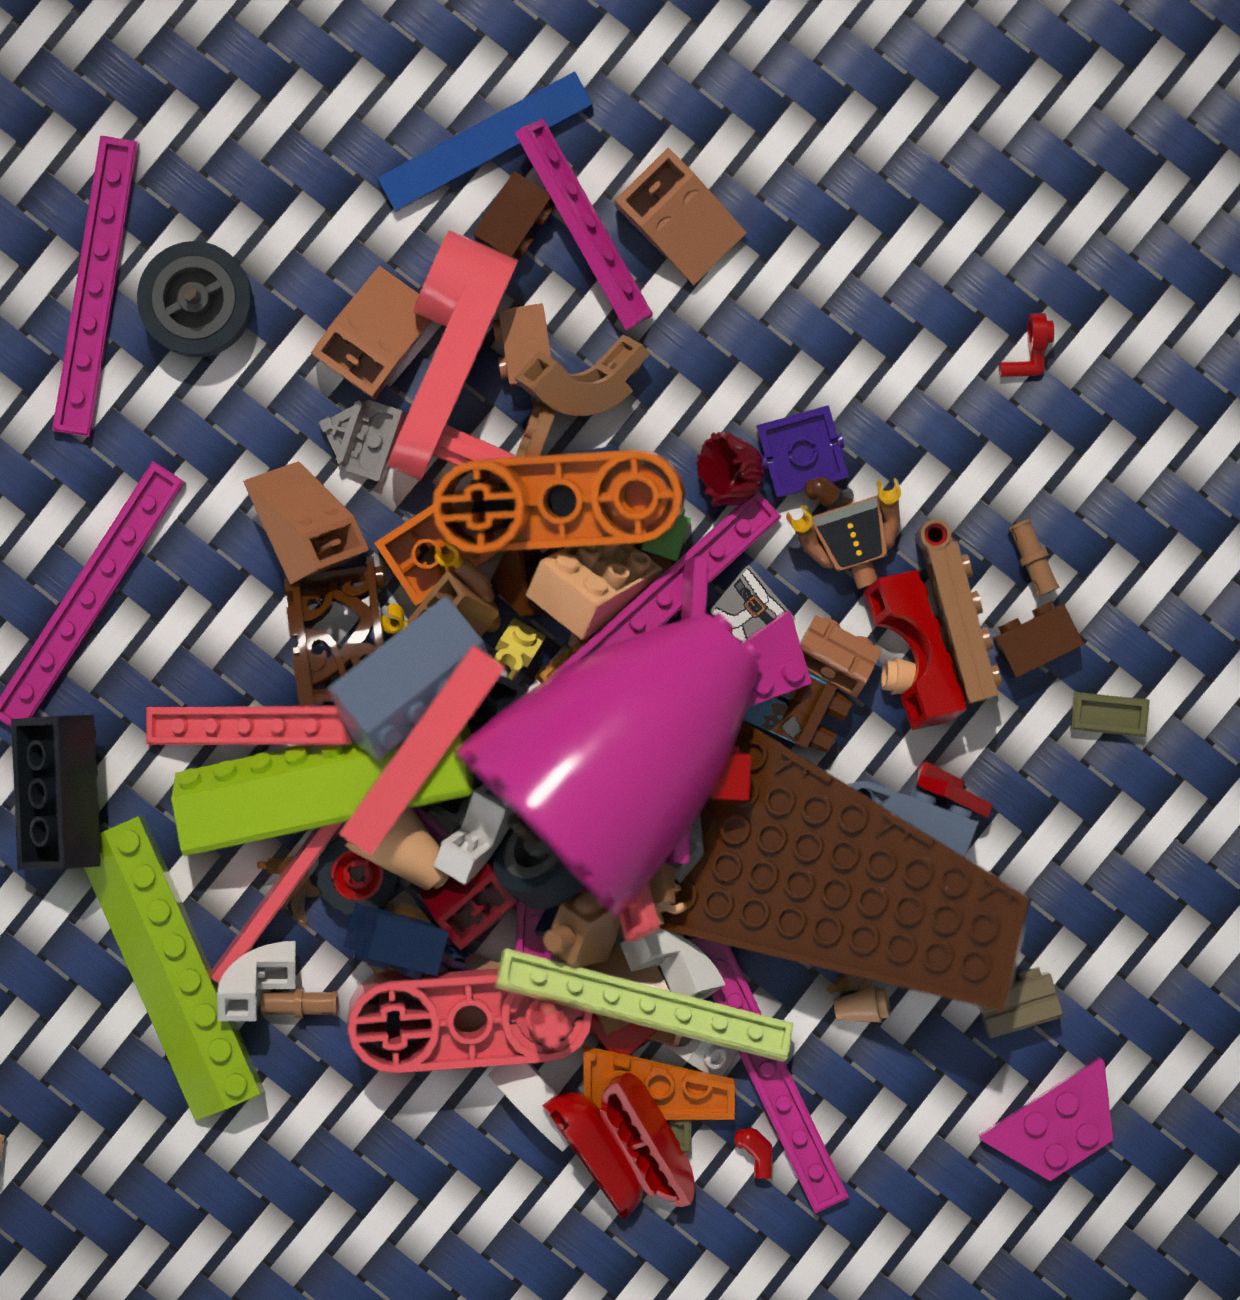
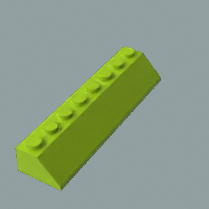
(293, 792)
(171, 970)

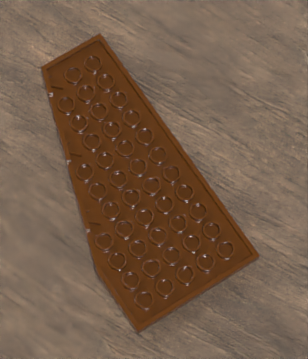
(847, 886)

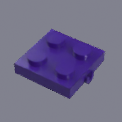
(802, 450)

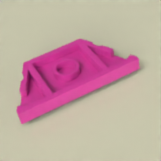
(1058, 1125)

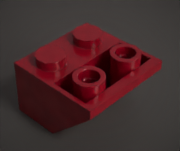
(469, 907)

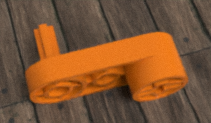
(611, 491)

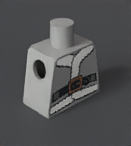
(748, 604)

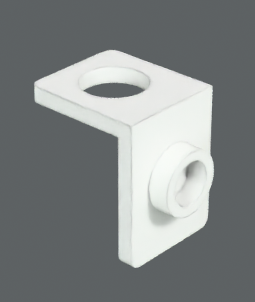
(706, 1056)

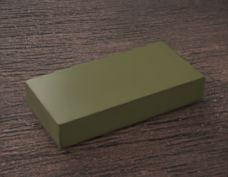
(1109, 714)

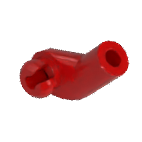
(759, 1148)

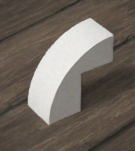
(475, 842)
(681, 961)
(262, 968)
(528, 1092)

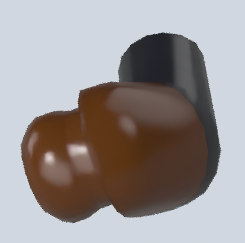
(828, 493)

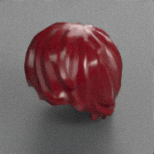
(729, 469)

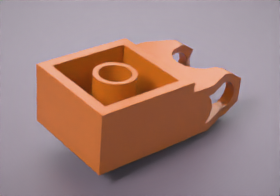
(403, 547)

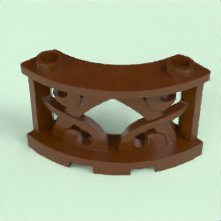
(356, 584)

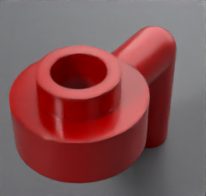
(1039, 334)

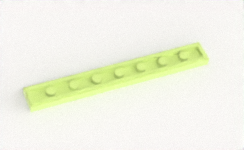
(644, 1005)

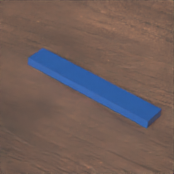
(482, 142)

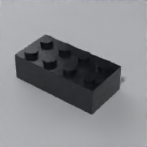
(55, 792)

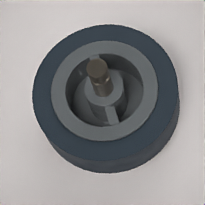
(195, 299)
(532, 868)

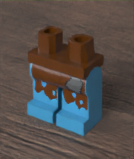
(801, 714)

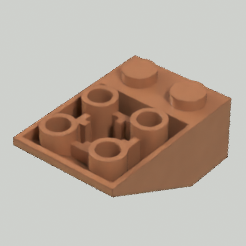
(680, 216)
(373, 333)
(304, 522)

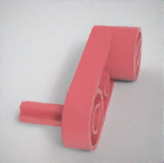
(464, 297)
(445, 1045)

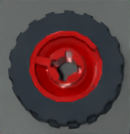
(342, 890)

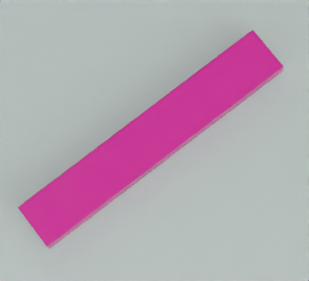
(584, 223)

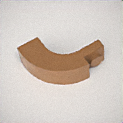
(589, 390)

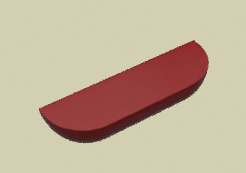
(584, 1131)
(647, 1140)

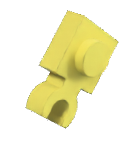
(518, 646)

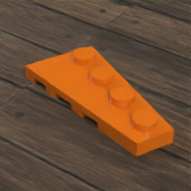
(675, 1089)

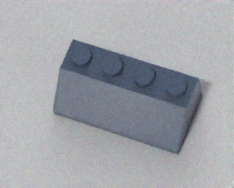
(400, 679)

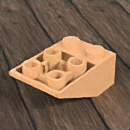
(591, 584)

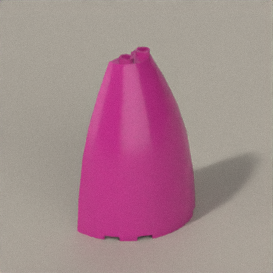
(621, 750)

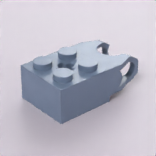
(947, 825)

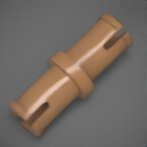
(1033, 557)
(299, 1003)

